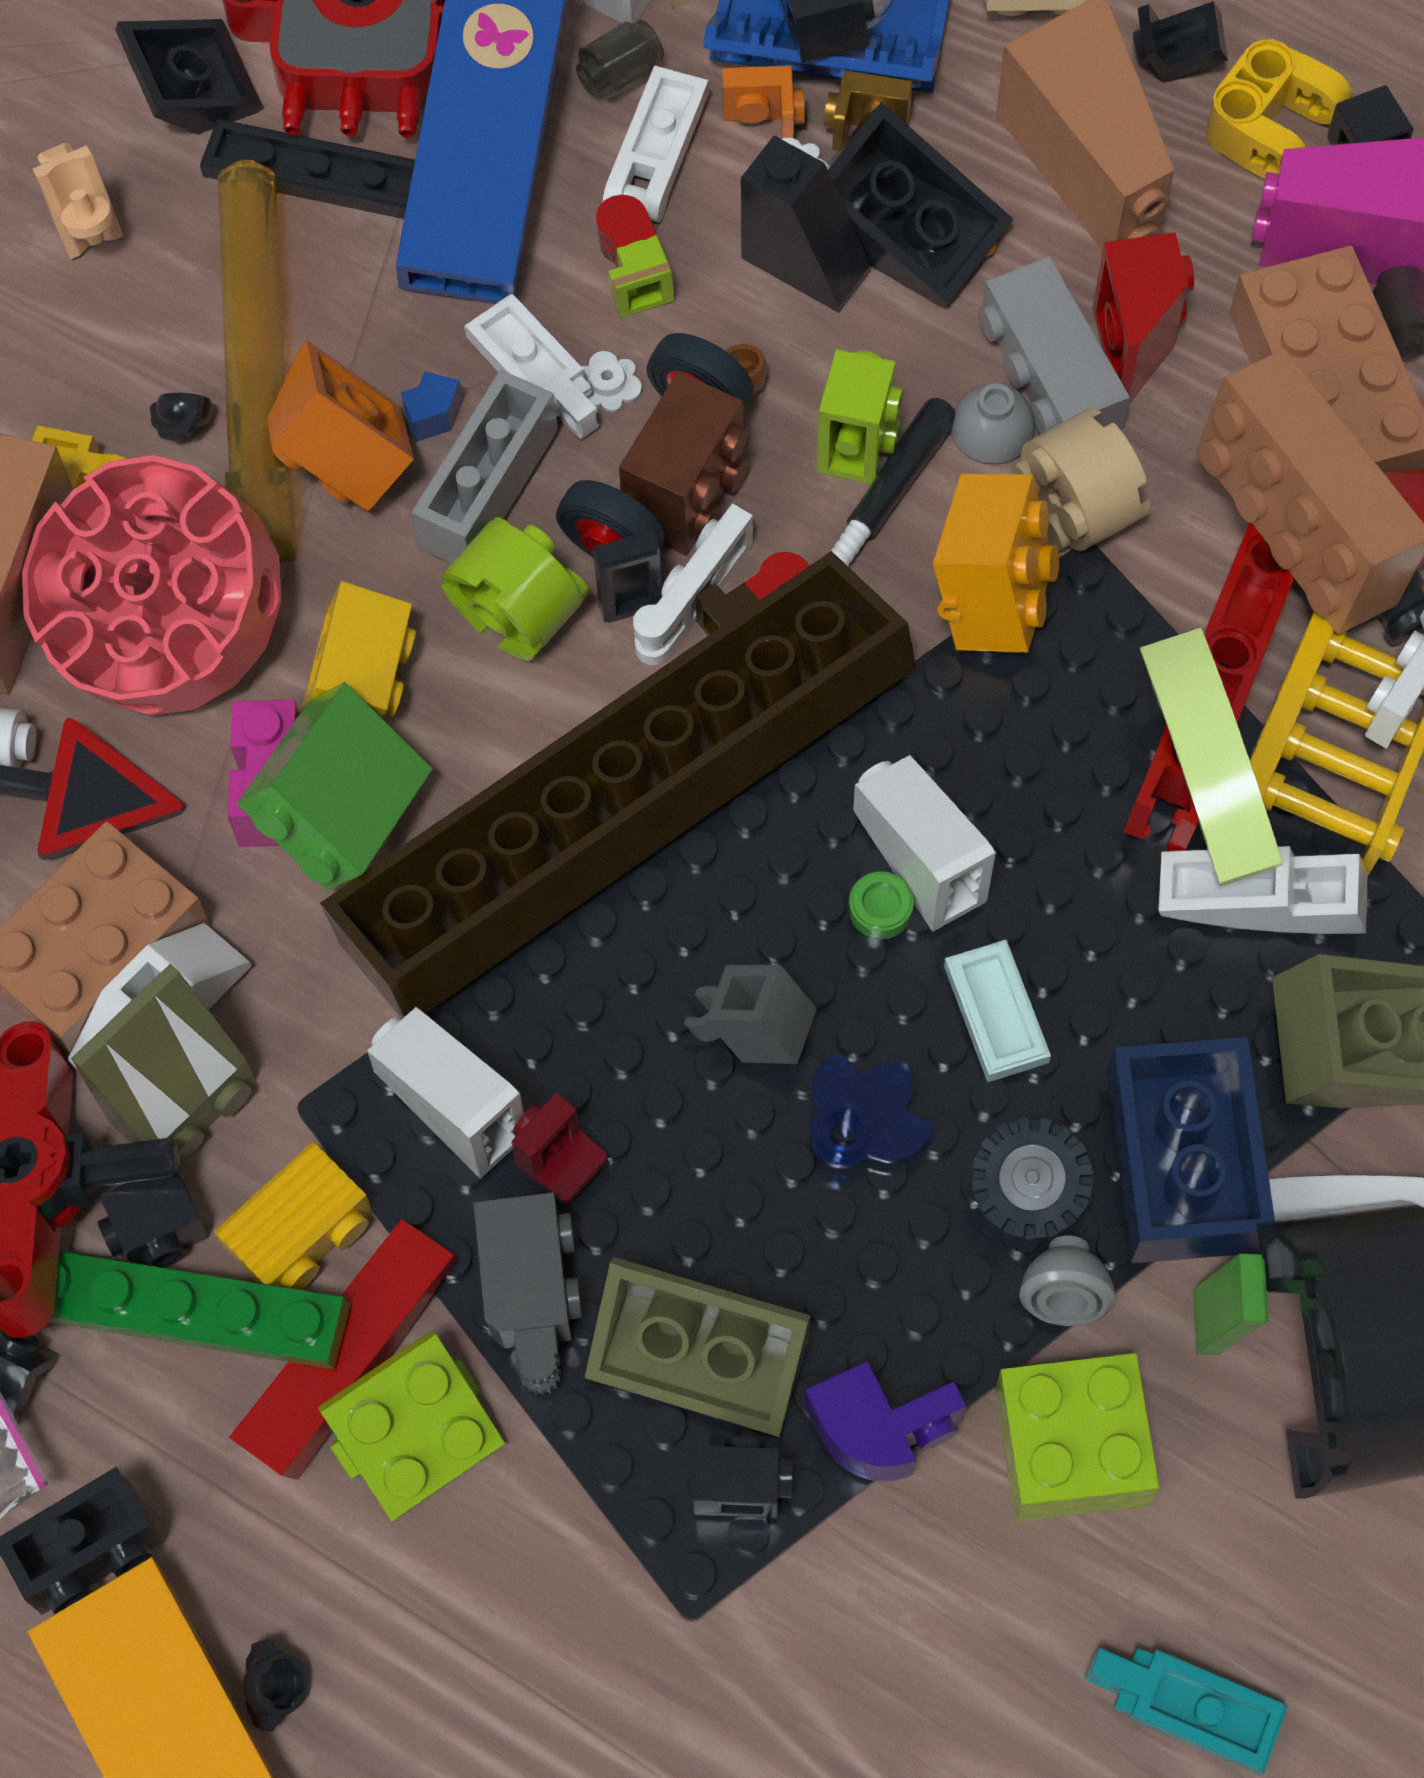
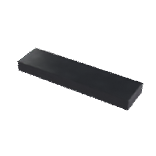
(314, 167)

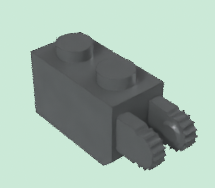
(525, 1282)

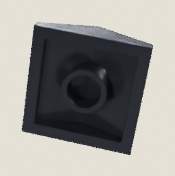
(189, 71)

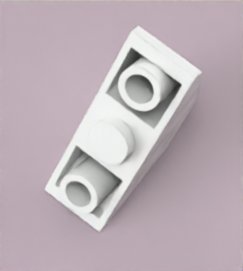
(197, 953)

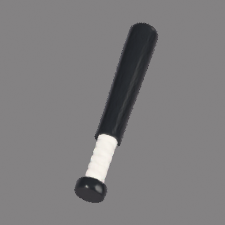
(896, 475)

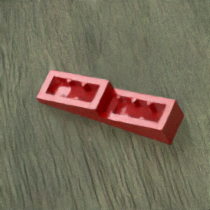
(385, 1300)

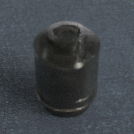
(619, 58)
(1401, 302)

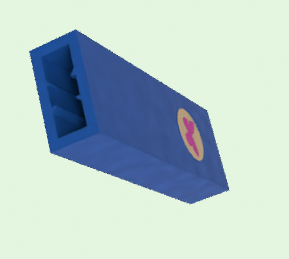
(480, 148)

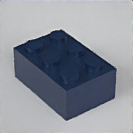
(1189, 1149)

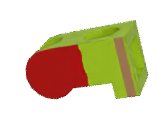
(629, 240)

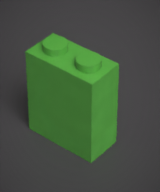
(334, 787)

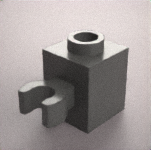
(756, 1014)

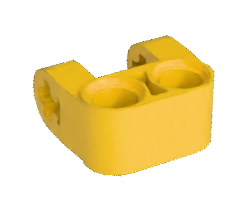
(1255, 93)

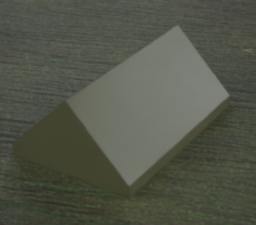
(697, 1346)

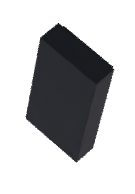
(627, 575)

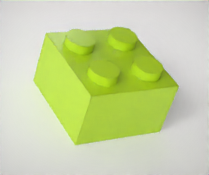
(1076, 1437)

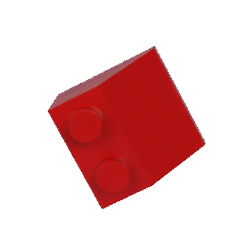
(1141, 304)

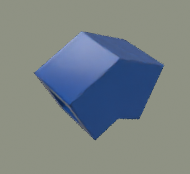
(432, 405)

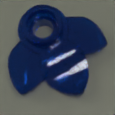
(869, 1107)

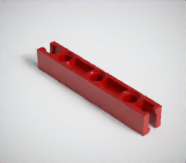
(1237, 637)

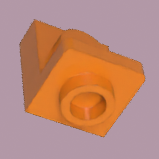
(762, 95)

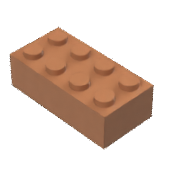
(1339, 339)
(1311, 491)

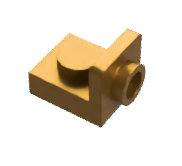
(859, 97)

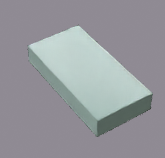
(997, 1010)

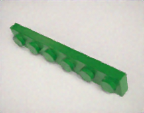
(199, 1310)

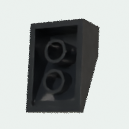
(913, 207)

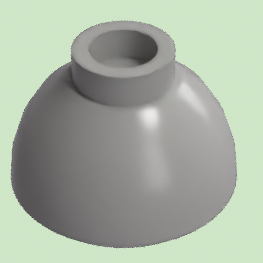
(993, 423)
(1067, 1284)

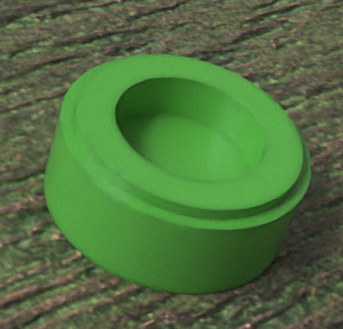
(881, 905)

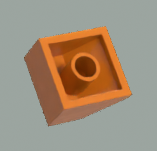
(338, 429)

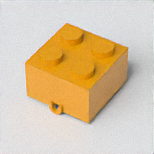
(995, 563)

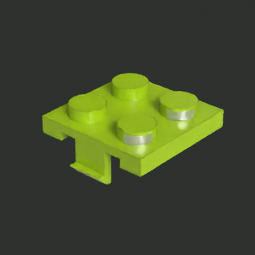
(410, 1425)

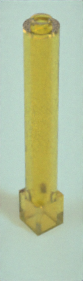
(254, 345)

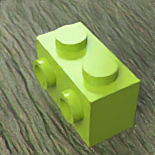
(858, 416)

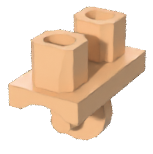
(76, 198)

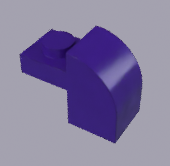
(870, 1436)

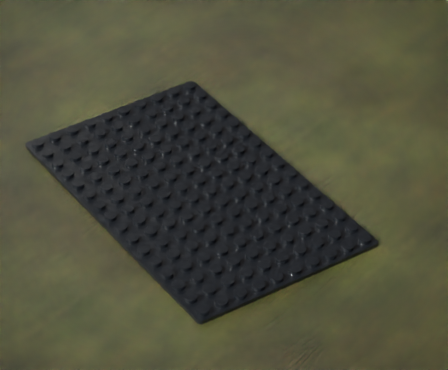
(716, 1153)

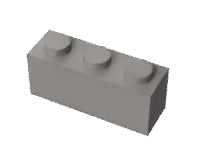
(1050, 347)
(485, 465)

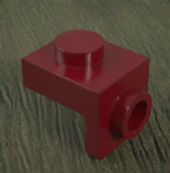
(555, 1150)

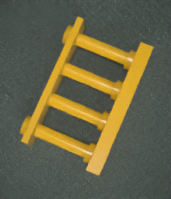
(1287, 738)

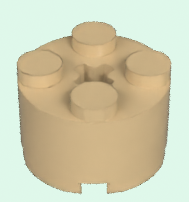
(1086, 479)

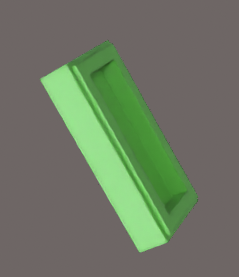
(1230, 1304)

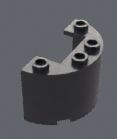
(1364, 1341)

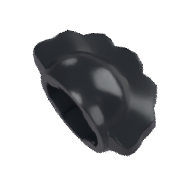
(180, 415)
(273, 1684)

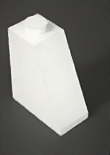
(925, 840)
(448, 1089)

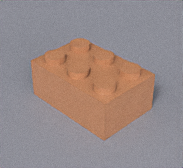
(87, 930)

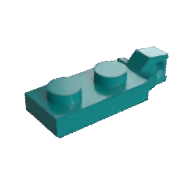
(1192, 1705)

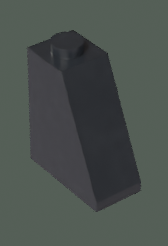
(799, 226)

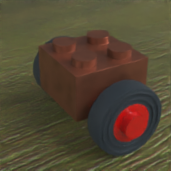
(680, 457)

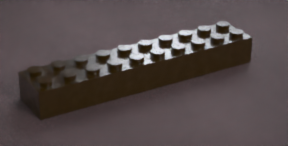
(619, 786)

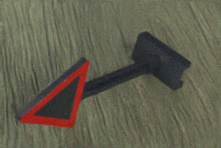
(88, 789)

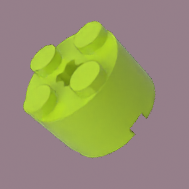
(513, 587)

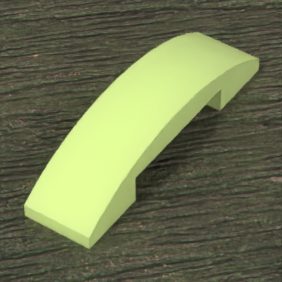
(1212, 756)

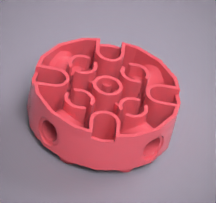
(151, 586)

